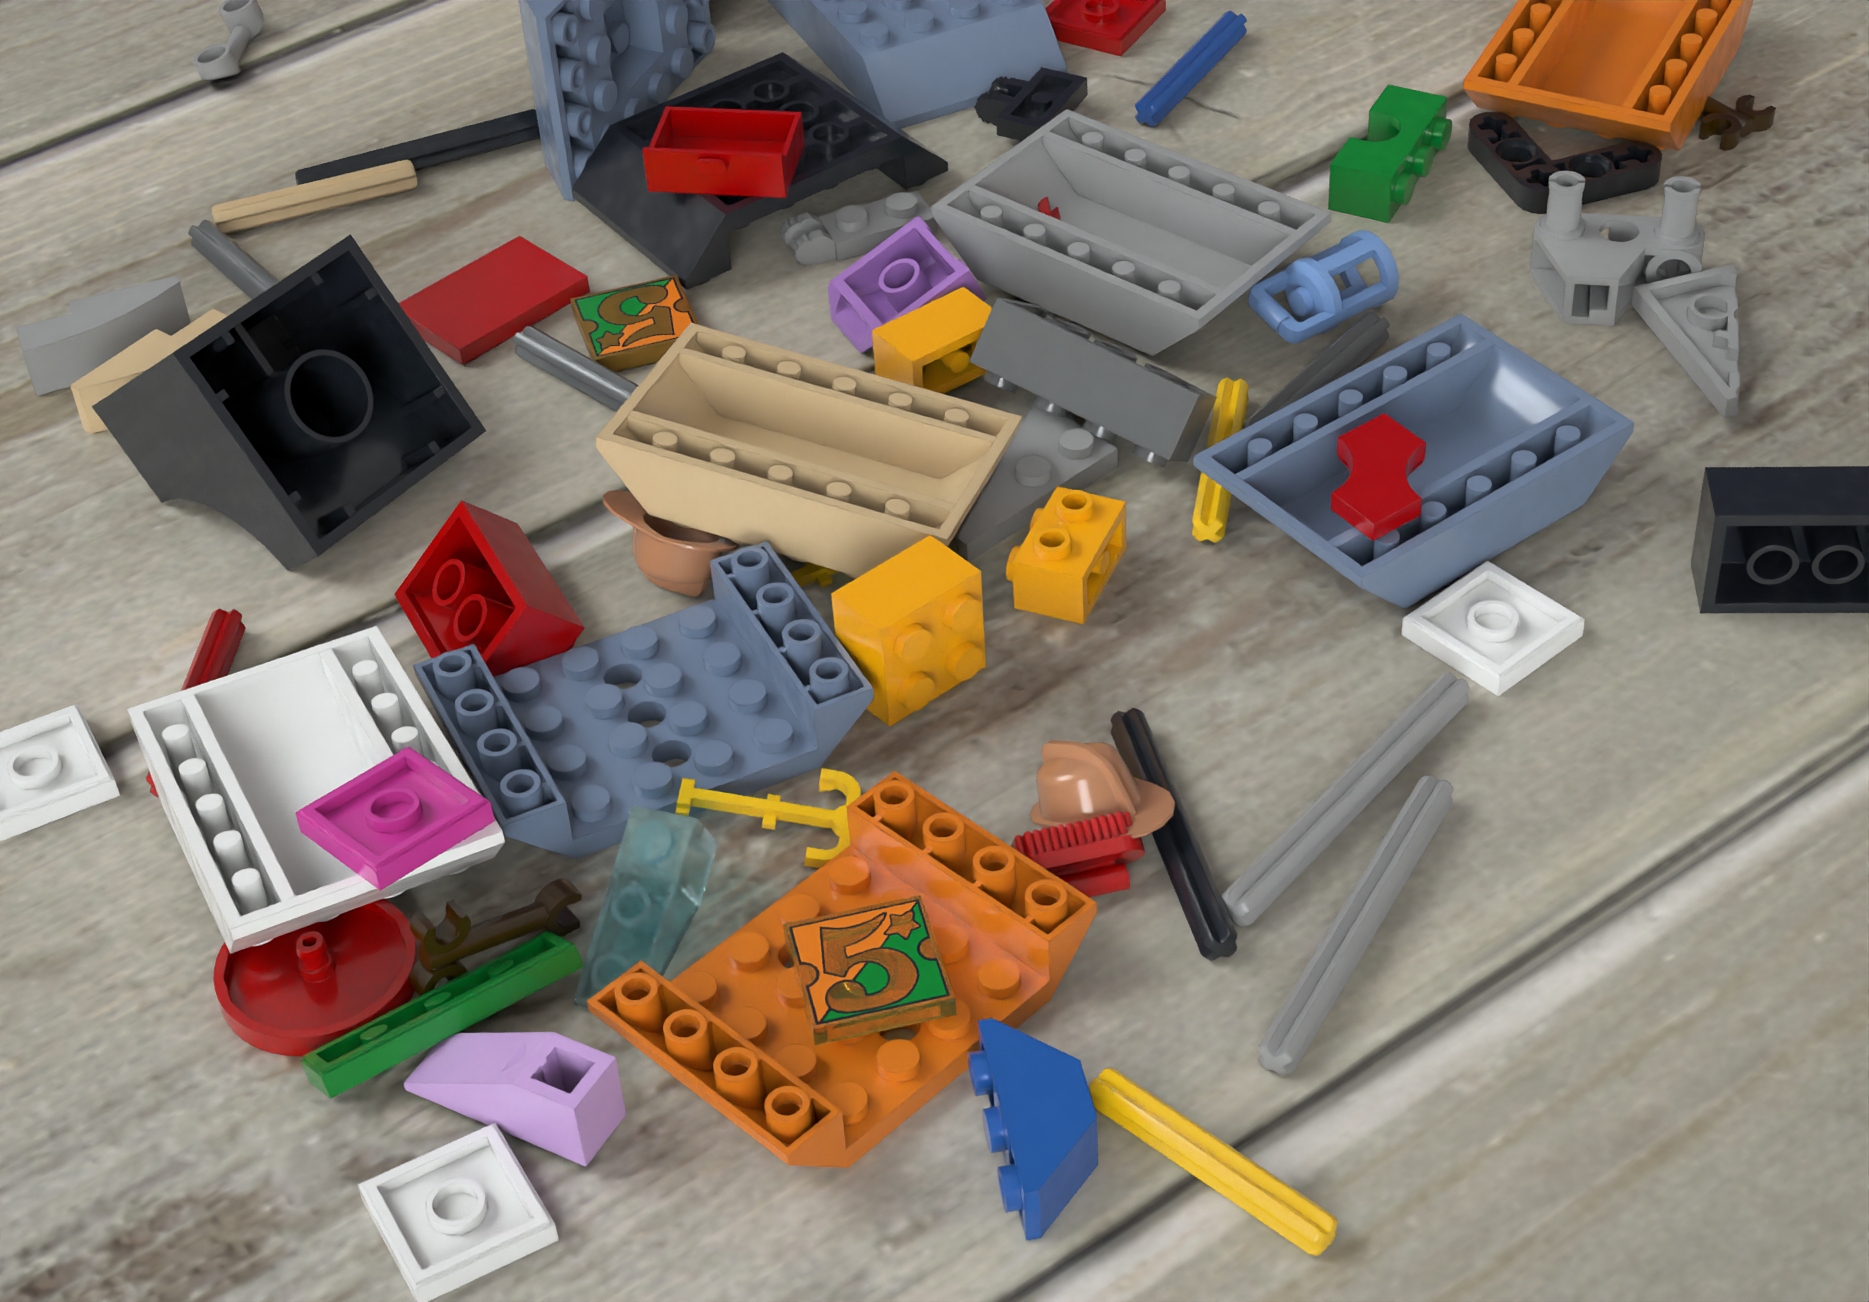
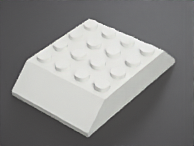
(263, 745)

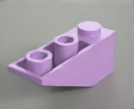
(529, 1086)

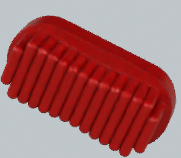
(1082, 856)

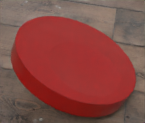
(318, 980)

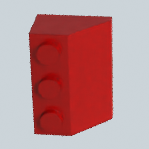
(487, 590)

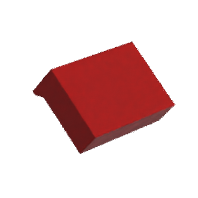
(724, 152)

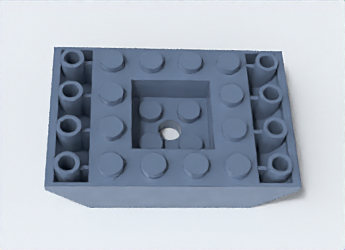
(603, 65)

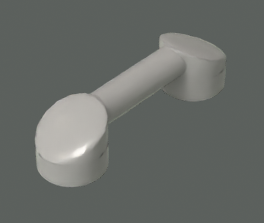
(244, 22)

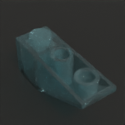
(648, 897)

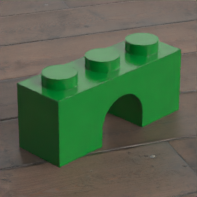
(1381, 173)

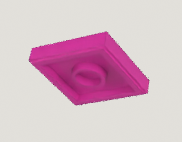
(394, 817)

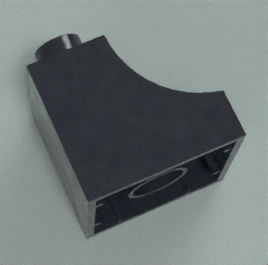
(296, 409)

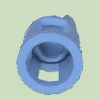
(1314, 293)

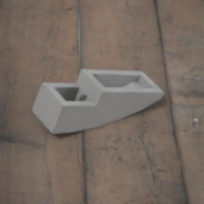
(97, 330)

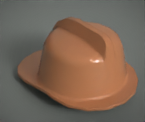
(666, 552)
(1094, 781)

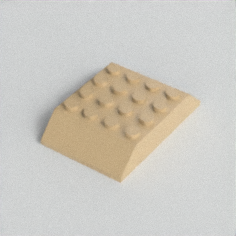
(800, 451)

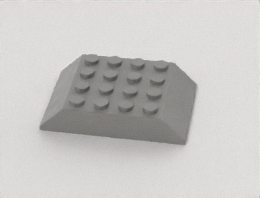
(1143, 233)

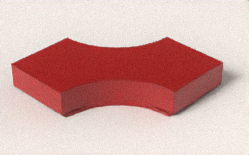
(1379, 462)

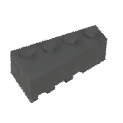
(1093, 380)

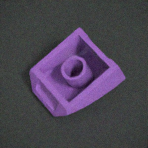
(894, 280)

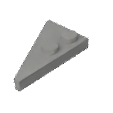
(1699, 327)
(1042, 456)

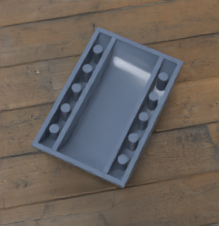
(925, 55)
(1500, 462)

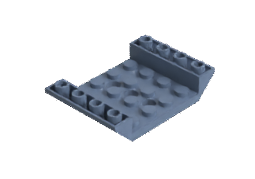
(741, 691)

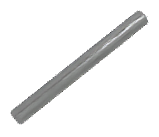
(1344, 799)
(1354, 927)

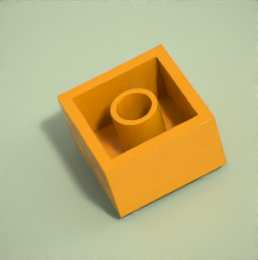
(913, 627)

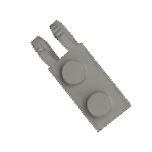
(852, 228)

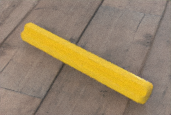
(1212, 499)
(1214, 1162)

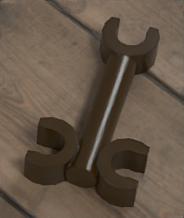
(1731, 123)
(456, 939)

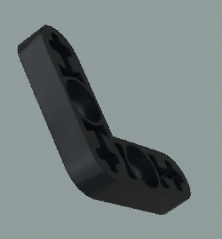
(1502, 143)

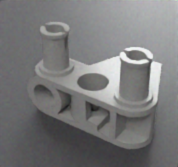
(1594, 276)

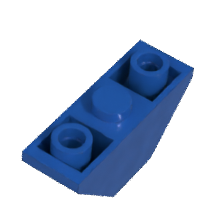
(1037, 1118)

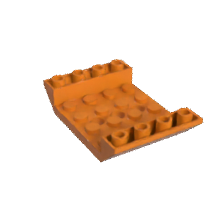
(738, 1021)

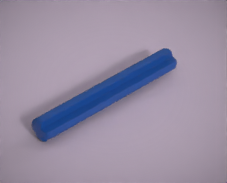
(1190, 69)

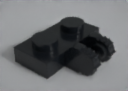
(1026, 106)

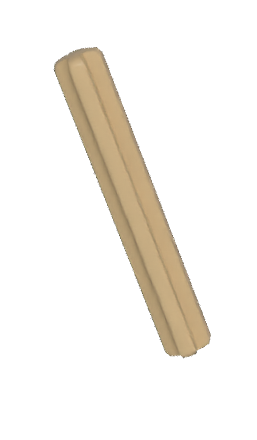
(314, 197)

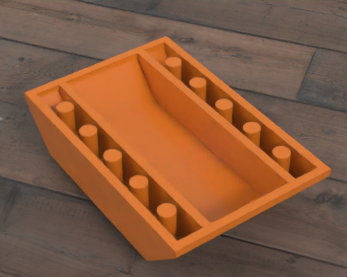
(1610, 64)

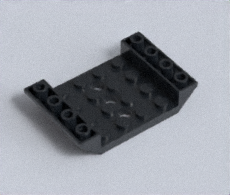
(690, 231)

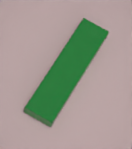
(440, 1013)

